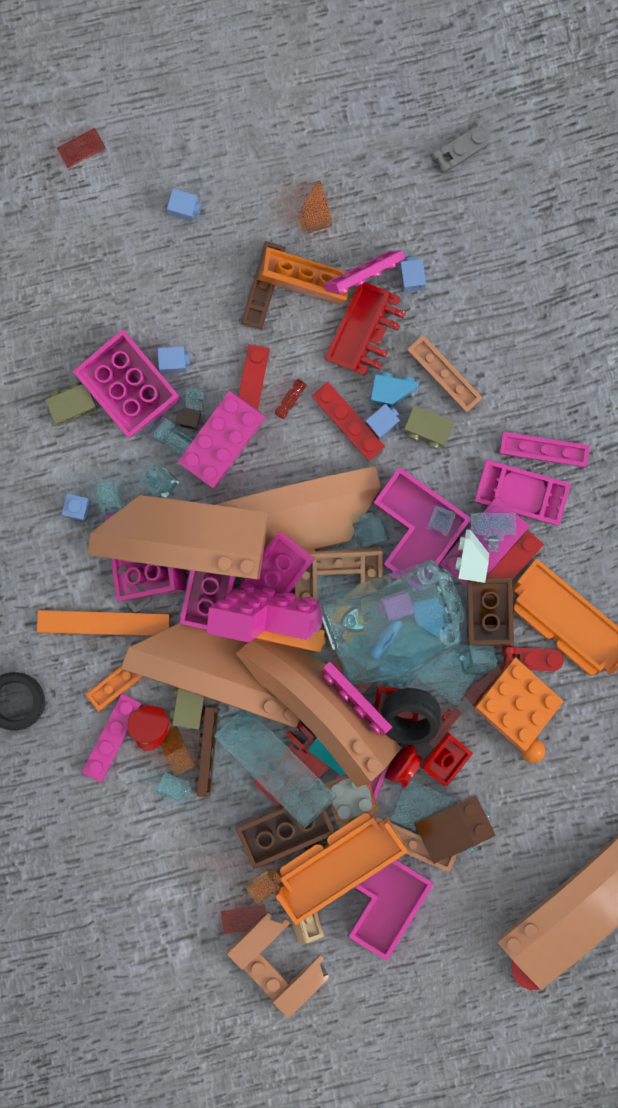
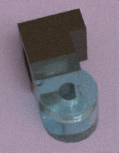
(193, 409)

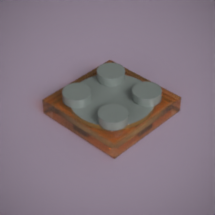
(351, 800)

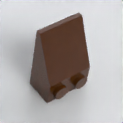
(490, 612)
(455, 829)

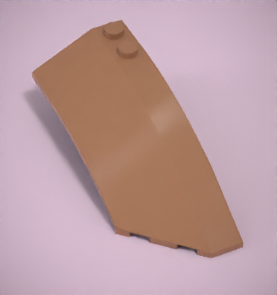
(316, 510)
(184, 536)
(206, 667)
(298, 683)
(567, 920)

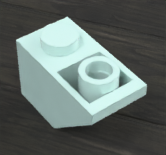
(474, 559)

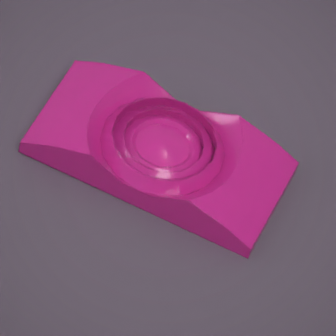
(523, 492)

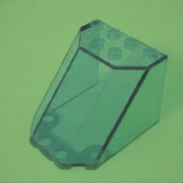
(394, 622)

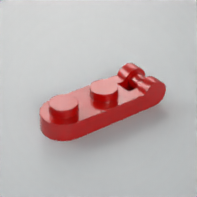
(534, 658)

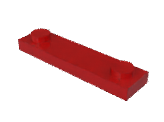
(253, 374)
(517, 557)

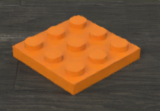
(518, 704)

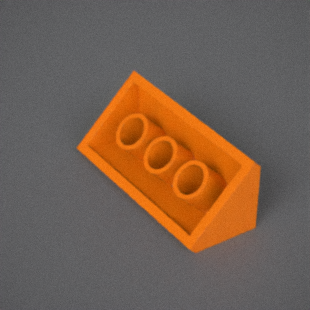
(299, 275)

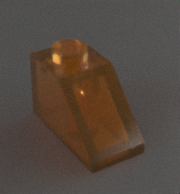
(315, 210)
(177, 752)
(264, 885)

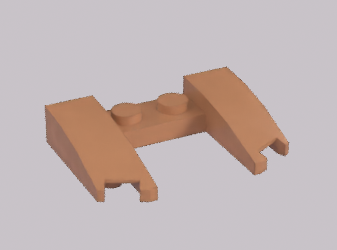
(365, 561)
(248, 956)

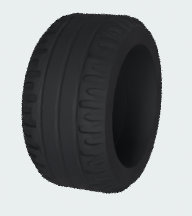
(38, 701)
(412, 701)

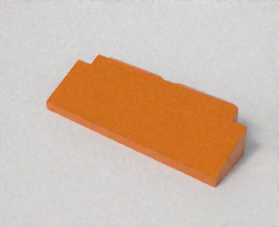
(568, 618)
(332, 870)

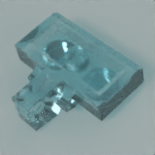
(493, 527)

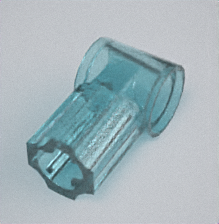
(168, 434)

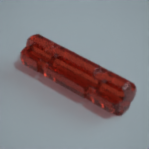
(290, 399)

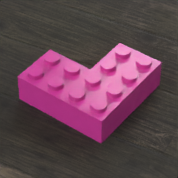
(411, 506)
(251, 611)
(393, 902)

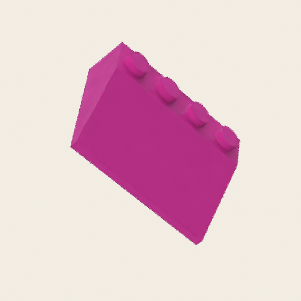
(127, 384)
(153, 578)

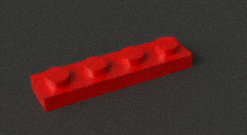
(348, 421)

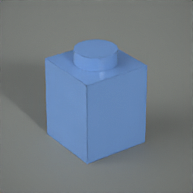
(183, 205)
(412, 274)
(173, 359)
(383, 421)
(76, 507)

